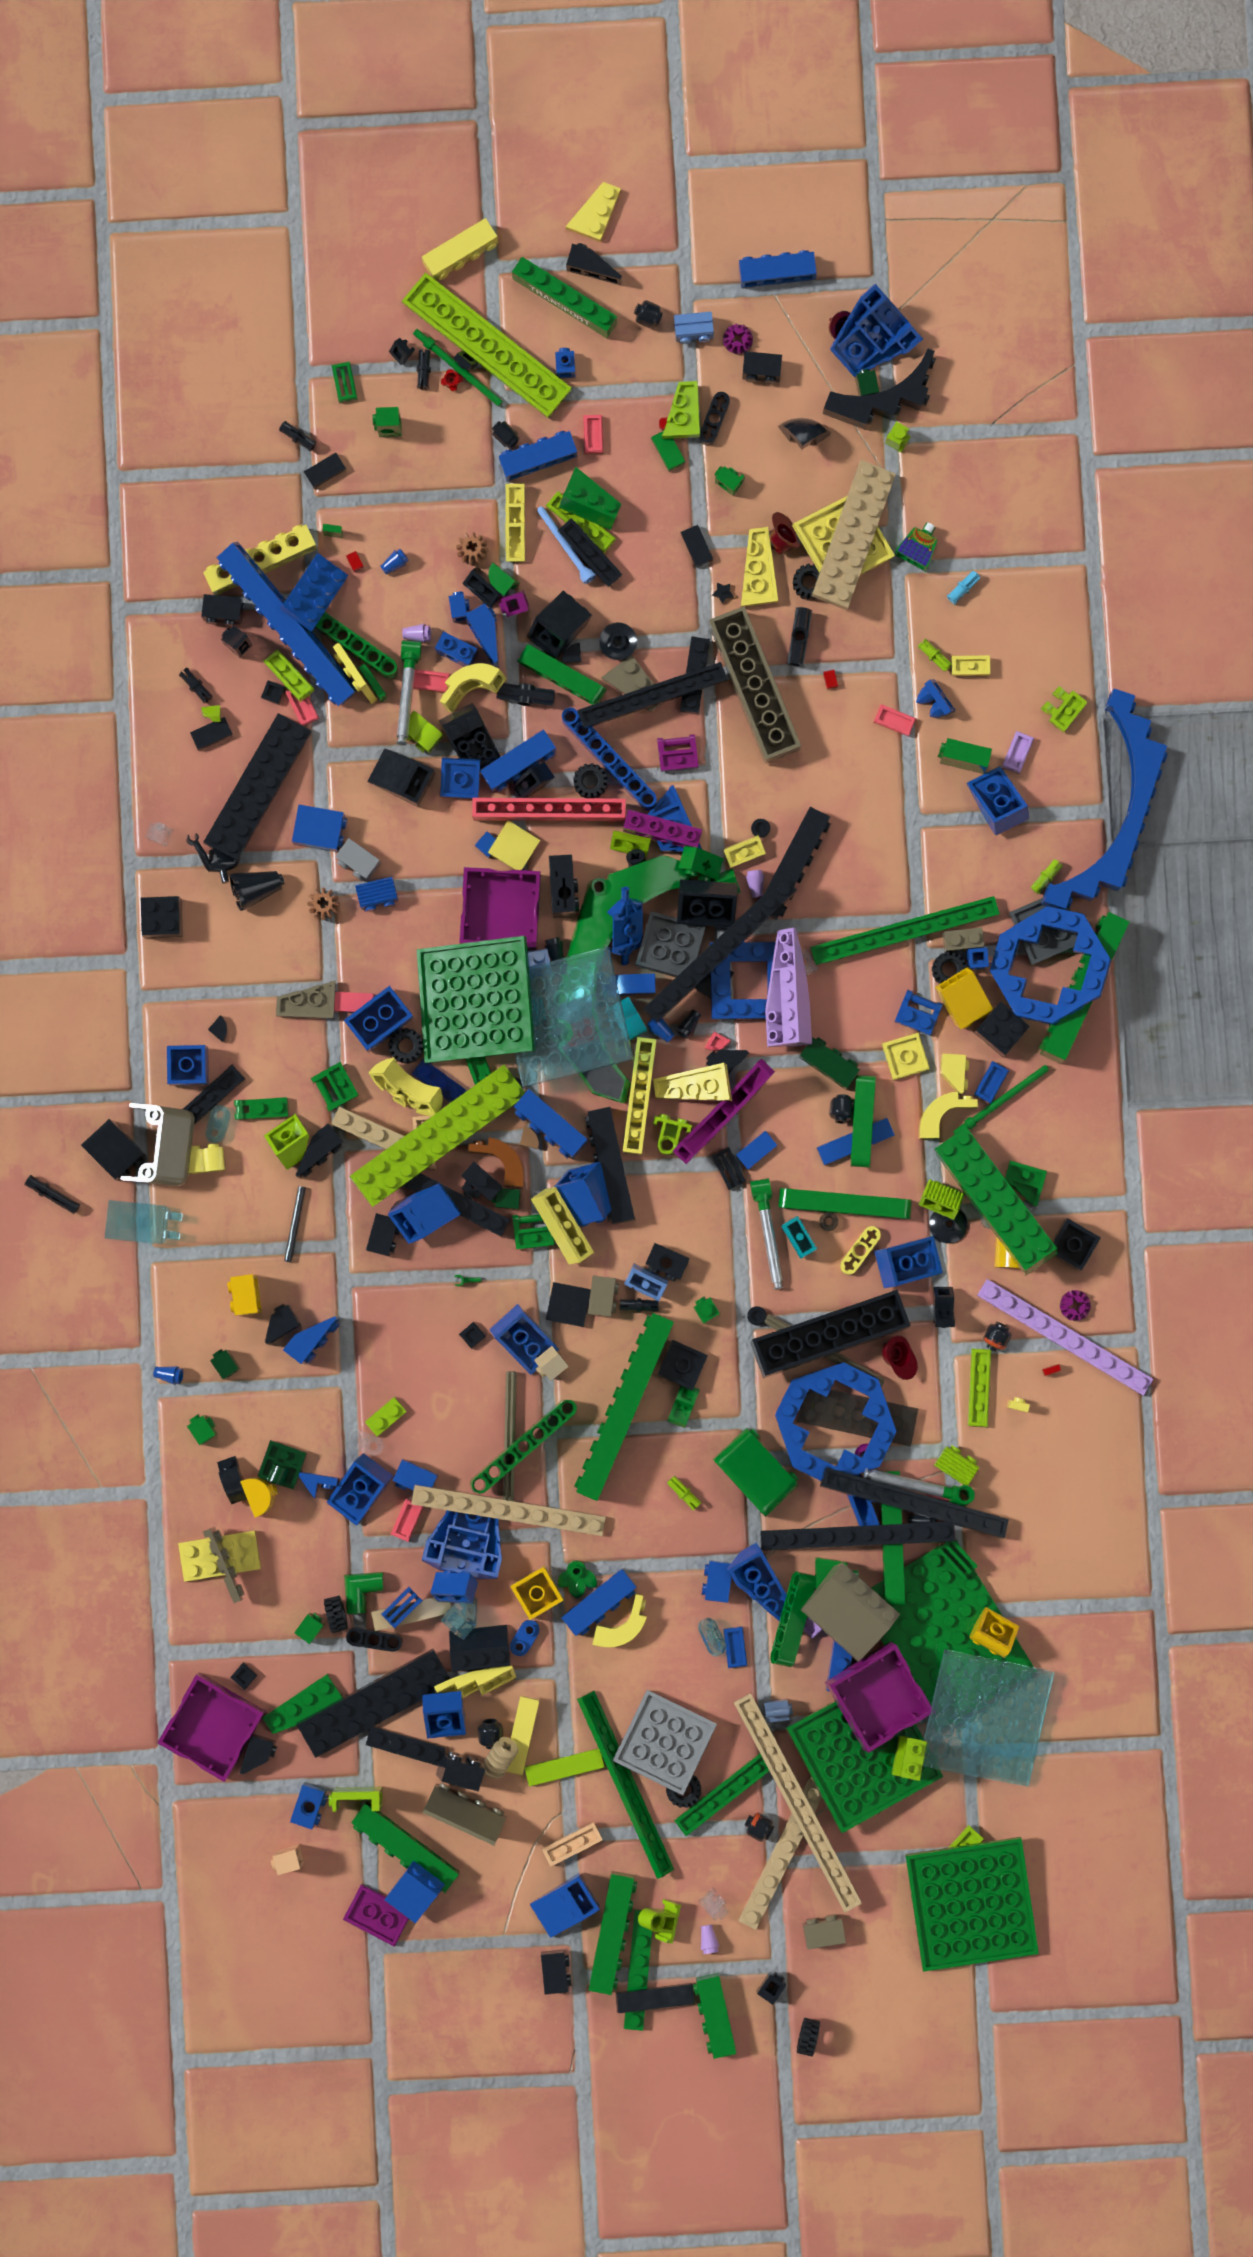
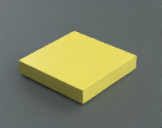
(513, 846)
(905, 1056)

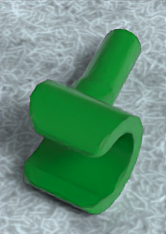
(467, 1280)

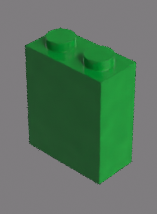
(964, 755)

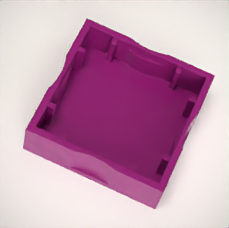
(500, 905)
(879, 1697)
(211, 1727)

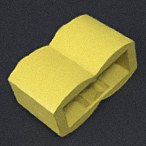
(206, 1159)

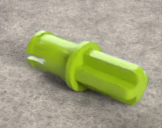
(934, 655)
(1046, 876)
(684, 1493)

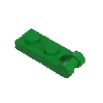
(262, 1108)

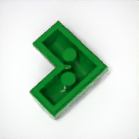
(357, 1585)

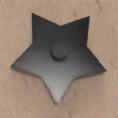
(723, 592)

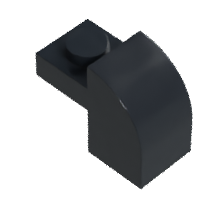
(943, 1307)
(230, 1478)

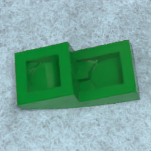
(683, 1406)

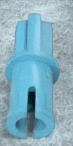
(963, 587)

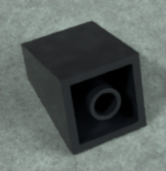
(558, 624)
(114, 1150)

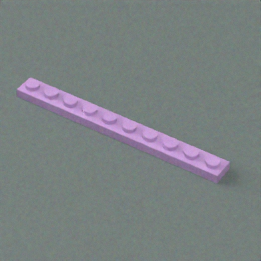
(1065, 1337)

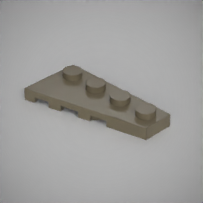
(235, 1590)

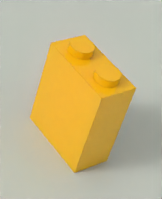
(964, 998)

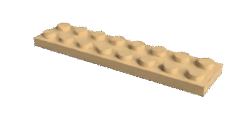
(853, 534)

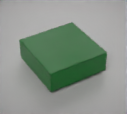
(332, 530)

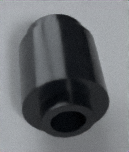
(505, 434)

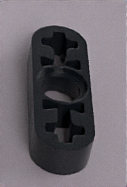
(704, 430)

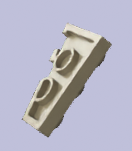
(308, 1003)

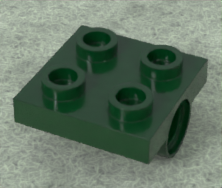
(282, 1464)

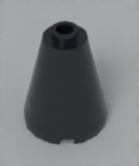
(254, 887)

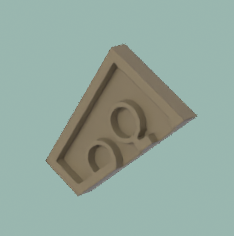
(628, 677)

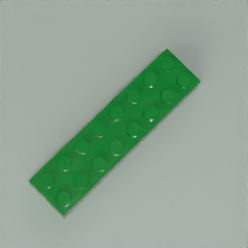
(1063, 1034)
(996, 1201)

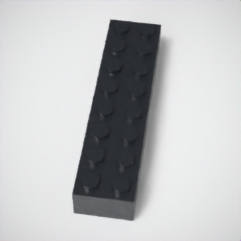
(830, 1333)

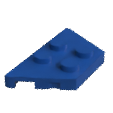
(671, 809)

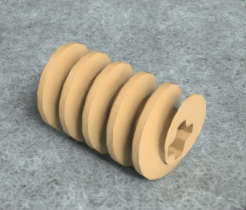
(500, 1757)

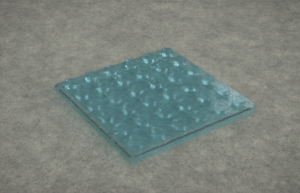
(574, 1018)
(986, 1717)

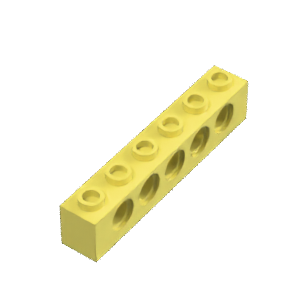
(271, 561)
(639, 1096)

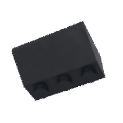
(480, 1649)

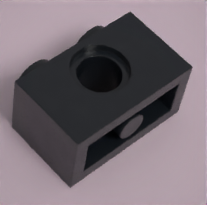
(678, 1266)

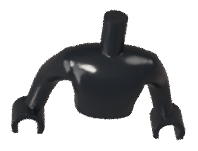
(216, 862)

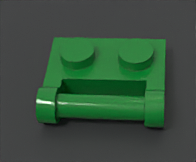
(341, 1084)
(531, 1237)

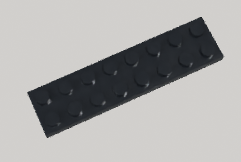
(257, 787)
(373, 1703)

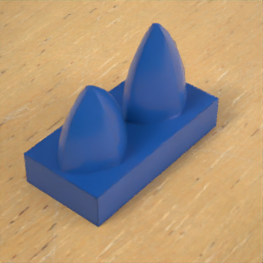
(931, 692)

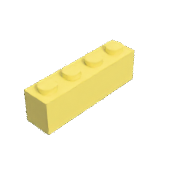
(460, 249)
(562, 1225)

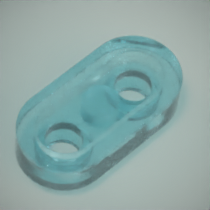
(219, 1124)
(712, 1637)

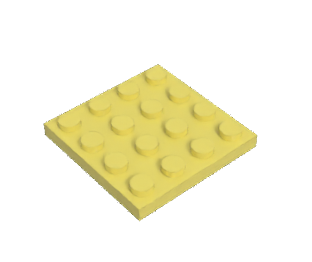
(817, 532)

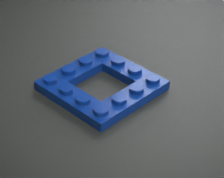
(721, 1003)

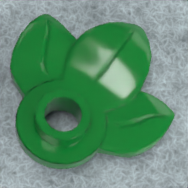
(577, 1581)

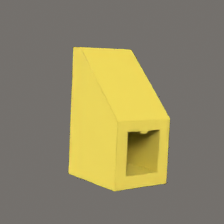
(953, 1071)

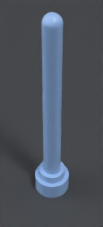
(586, 574)

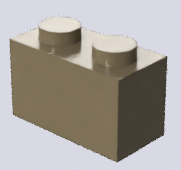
(963, 940)
(602, 1296)
(824, 1932)

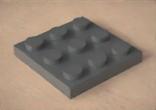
(1051, 940)
(669, 945)

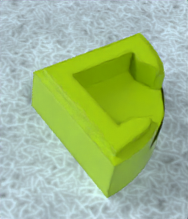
(212, 712)

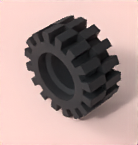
(798, 577)
(594, 770)
(944, 958)
(406, 1034)
(335, 1614)
(688, 1800)
(808, 2037)

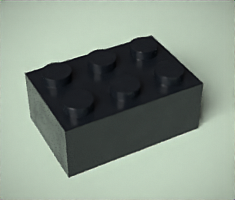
(706, 903)

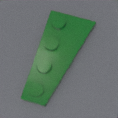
(302, 1705)

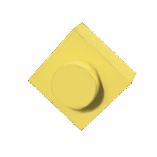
(1018, 1404)

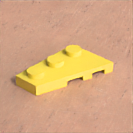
(595, 213)
(351, 671)

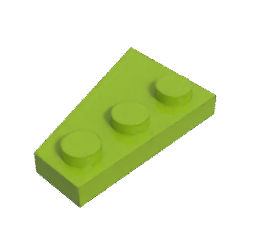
(684, 413)

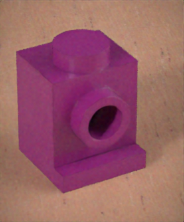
(522, 606)

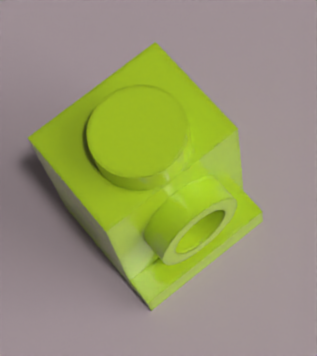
(898, 437)

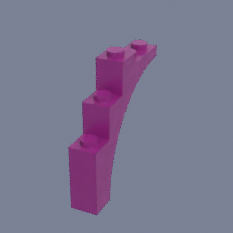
(724, 1112)

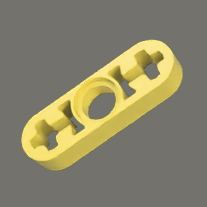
(864, 1235)

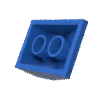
(483, 626)
(998, 800)
(908, 1262)
(522, 1337)
(359, 1488)

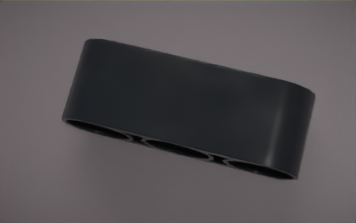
(365, 1641)

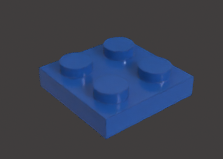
(460, 778)

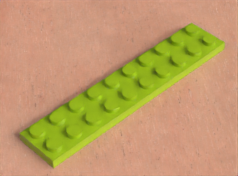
(486, 345)
(437, 1136)

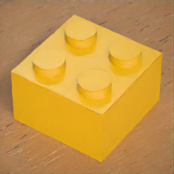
(245, 1295)
(537, 1592)

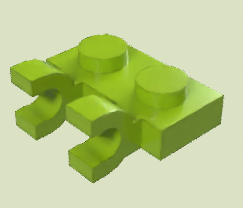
(1067, 711)

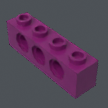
(661, 830)

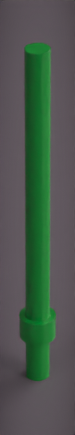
(430, 344)
(970, 1122)

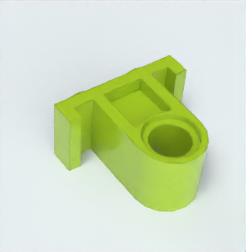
(670, 1131)
(661, 1920)

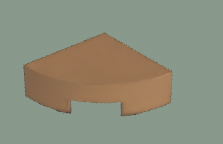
(529, 1138)

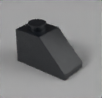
(236, 641)
(532, 781)
(730, 1057)
(281, 1323)
(258, 1752)

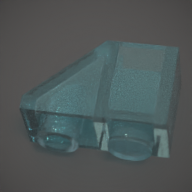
(461, 1618)

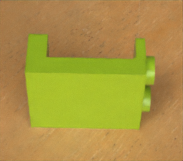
(909, 1758)
(356, 1793)

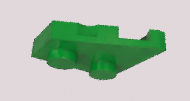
(1026, 1180)

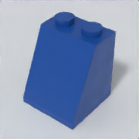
(585, 1193)

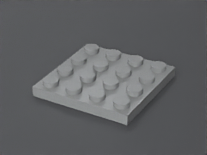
(665, 1742)

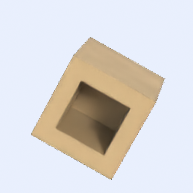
(550, 1363)

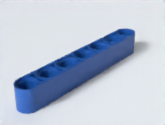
(613, 767)

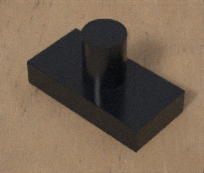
(482, 1181)

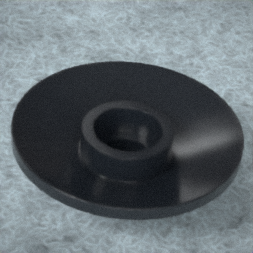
(620, 632)
(948, 1235)

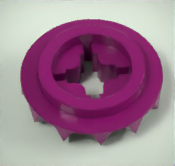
(737, 347)
(1067, 1300)

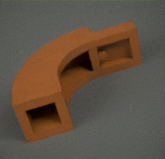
(512, 1164)

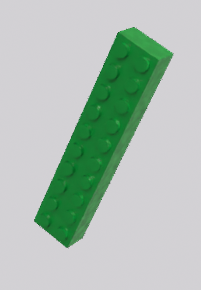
(624, 1408)

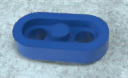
(524, 1638)

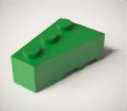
(589, 500)

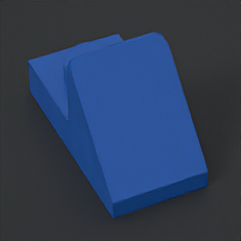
(313, 1480)

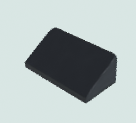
(480, 585)

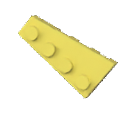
(759, 574)
(697, 1084)

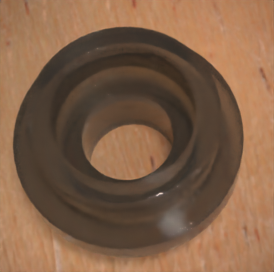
(833, 1217)

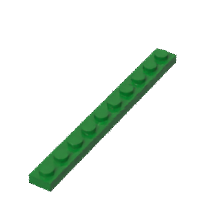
(904, 930)
(625, 1785)

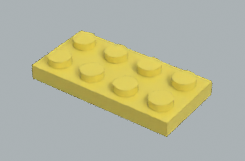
(200, 1563)

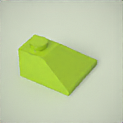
(288, 1141)

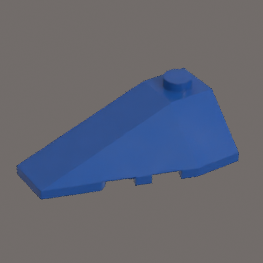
(755, 1577)

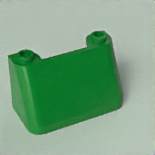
(756, 1471)

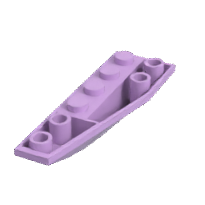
(788, 995)

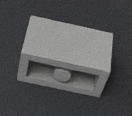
(358, 860)

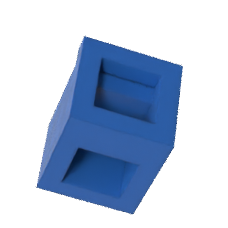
(565, 370)
(458, 606)
(977, 958)

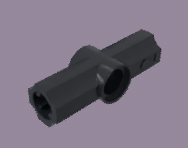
(798, 648)
(526, 694)

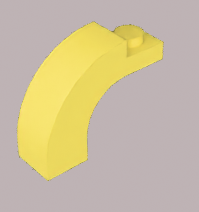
(468, 679)
(932, 1115)
(624, 1633)

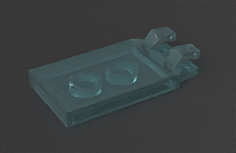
(139, 1222)

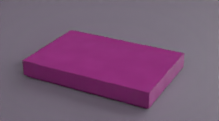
(375, 1915)

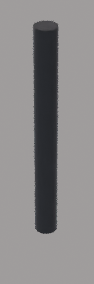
(294, 1224)

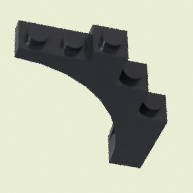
(859, 409)

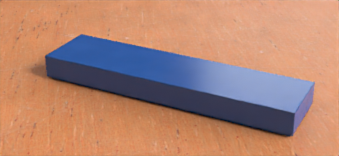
(842, 1146)

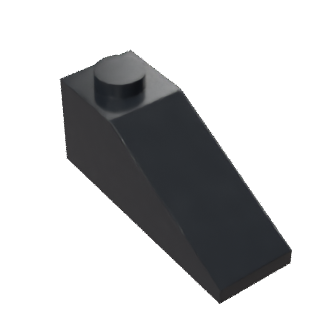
(588, 263)

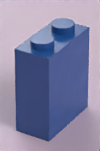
(319, 828)
(414, 1892)

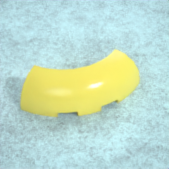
(406, 1089)

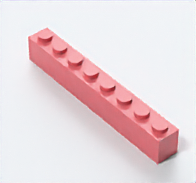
(548, 809)

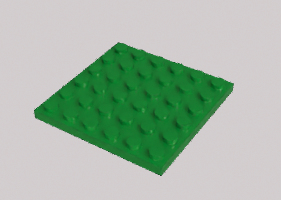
(475, 999)
(849, 1778)
(971, 1904)

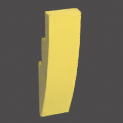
(515, 522)
(482, 1680)
(522, 1732)

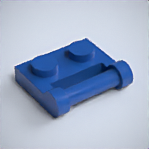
(915, 1018)

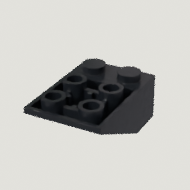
(469, 735)
(402, 777)

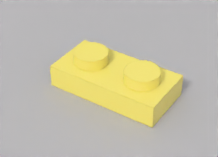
(970, 665)
(744, 851)

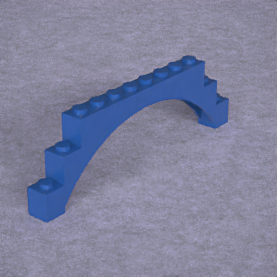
(1145, 765)

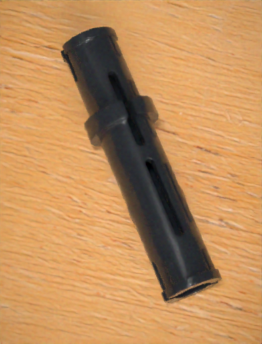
(55, 1196)

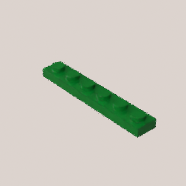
(722, 1795)
(638, 1969)

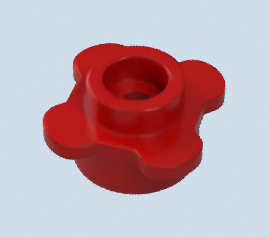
(450, 374)

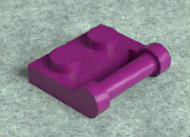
(678, 759)

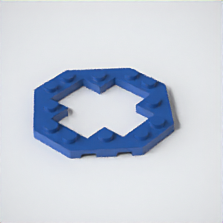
(1030, 931)
(821, 1383)

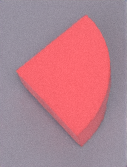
(717, 1042)

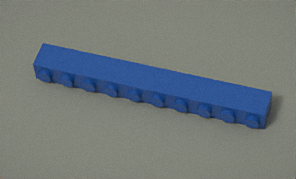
(303, 642)

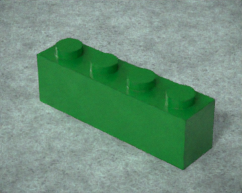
(715, 2015)

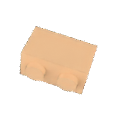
(287, 1860)

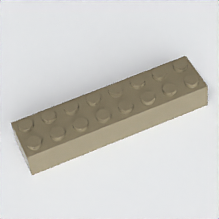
(754, 685)

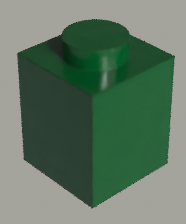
(866, 382)
(507, 1199)
(224, 1363)

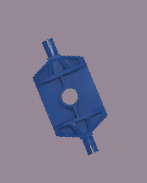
(626, 913)

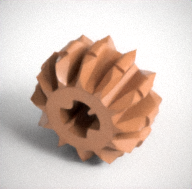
(467, 553)
(328, 909)

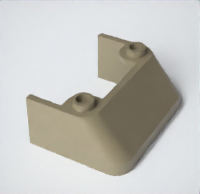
(171, 1149)

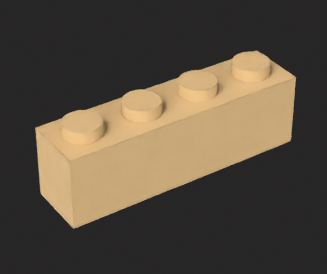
(365, 1129)

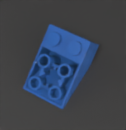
(423, 1213)
(306, 1342)
(565, 1905)

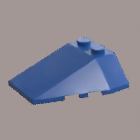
(873, 333)
(466, 1545)

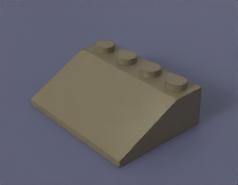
(850, 1611)
(465, 1814)

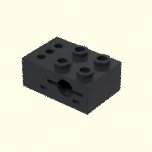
(563, 886)

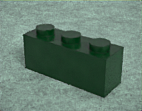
(830, 1062)

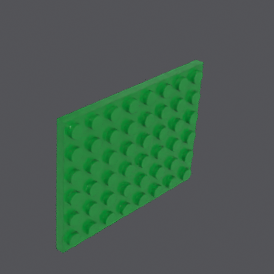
(940, 1616)

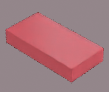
(593, 434)
(430, 681)
(305, 711)
(894, 720)
(350, 1001)
(406, 1520)

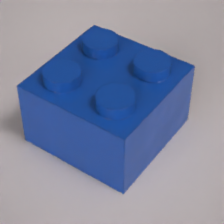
(187, 1065)
(444, 1714)

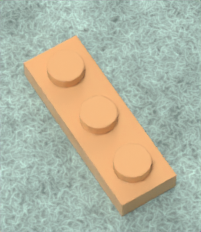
(572, 1844)

